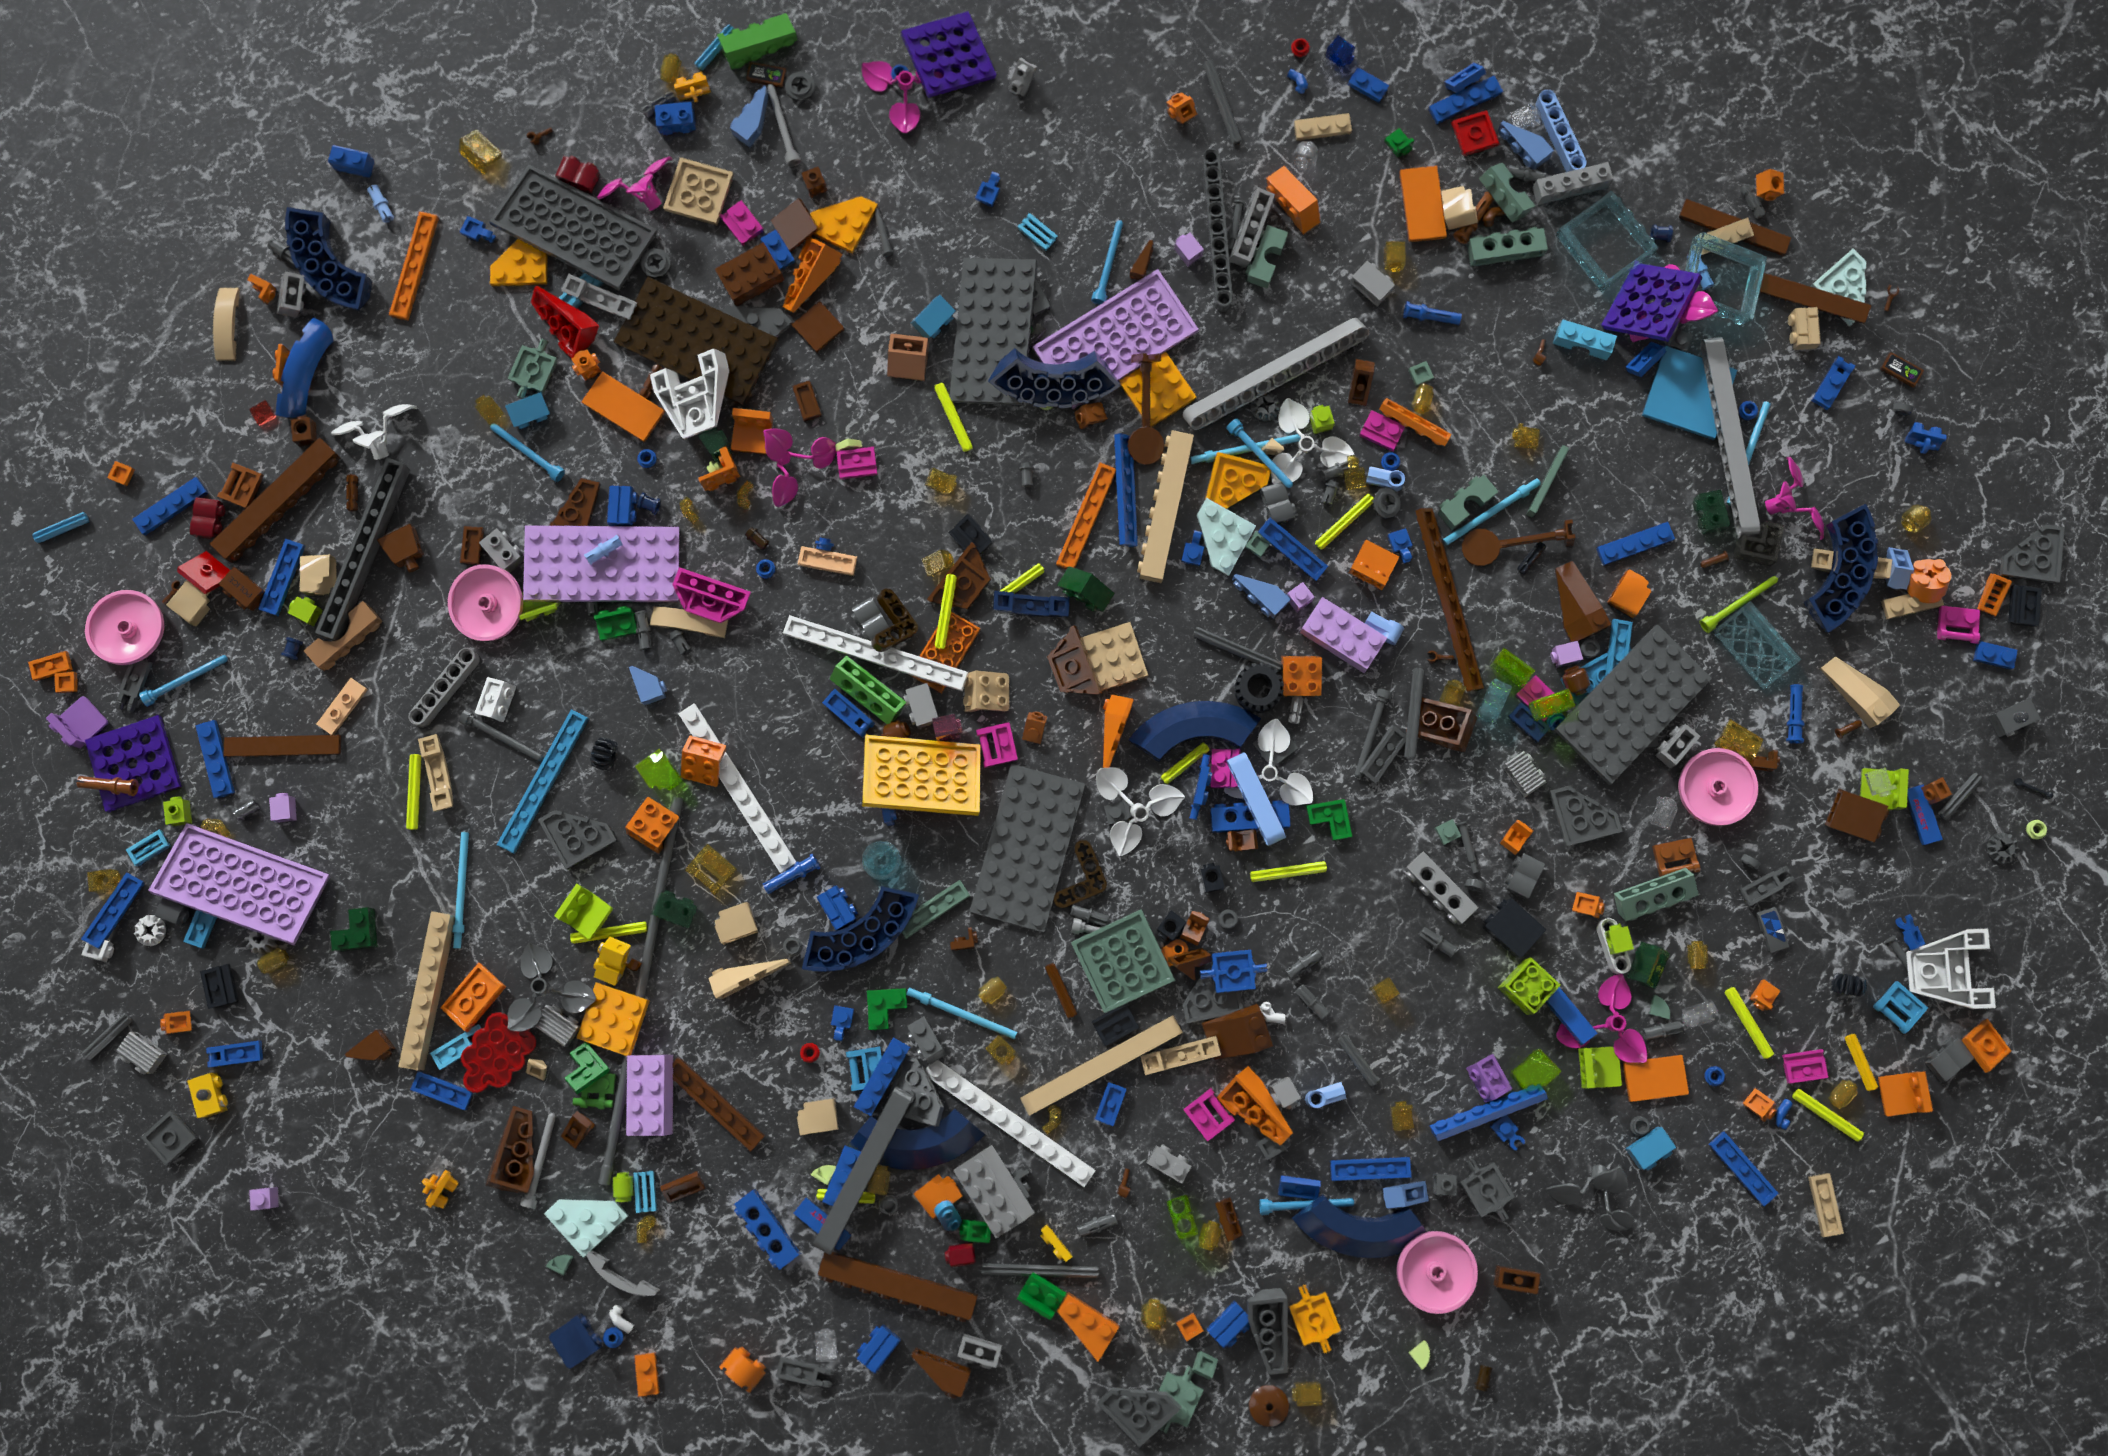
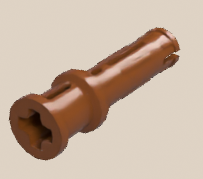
(1462, 236)
(115, 785)

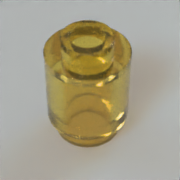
(670, 68)
(1422, 399)
(1697, 955)
(273, 961)
(992, 990)
(1843, 1094)
(1209, 1235)

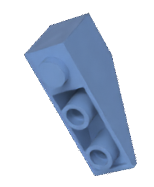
(750, 122)
(1529, 146)
(1267, 596)

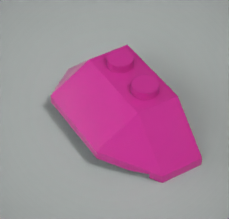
(709, 596)

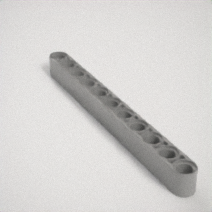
(1275, 373)
(1730, 436)

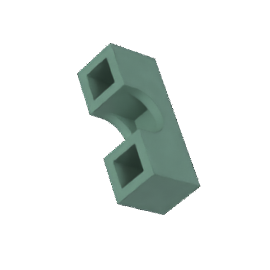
(1513, 204)
(1261, 271)
(1480, 491)

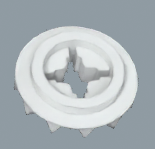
(158, 930)

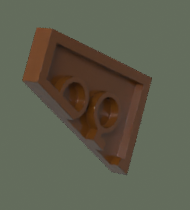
(579, 506)

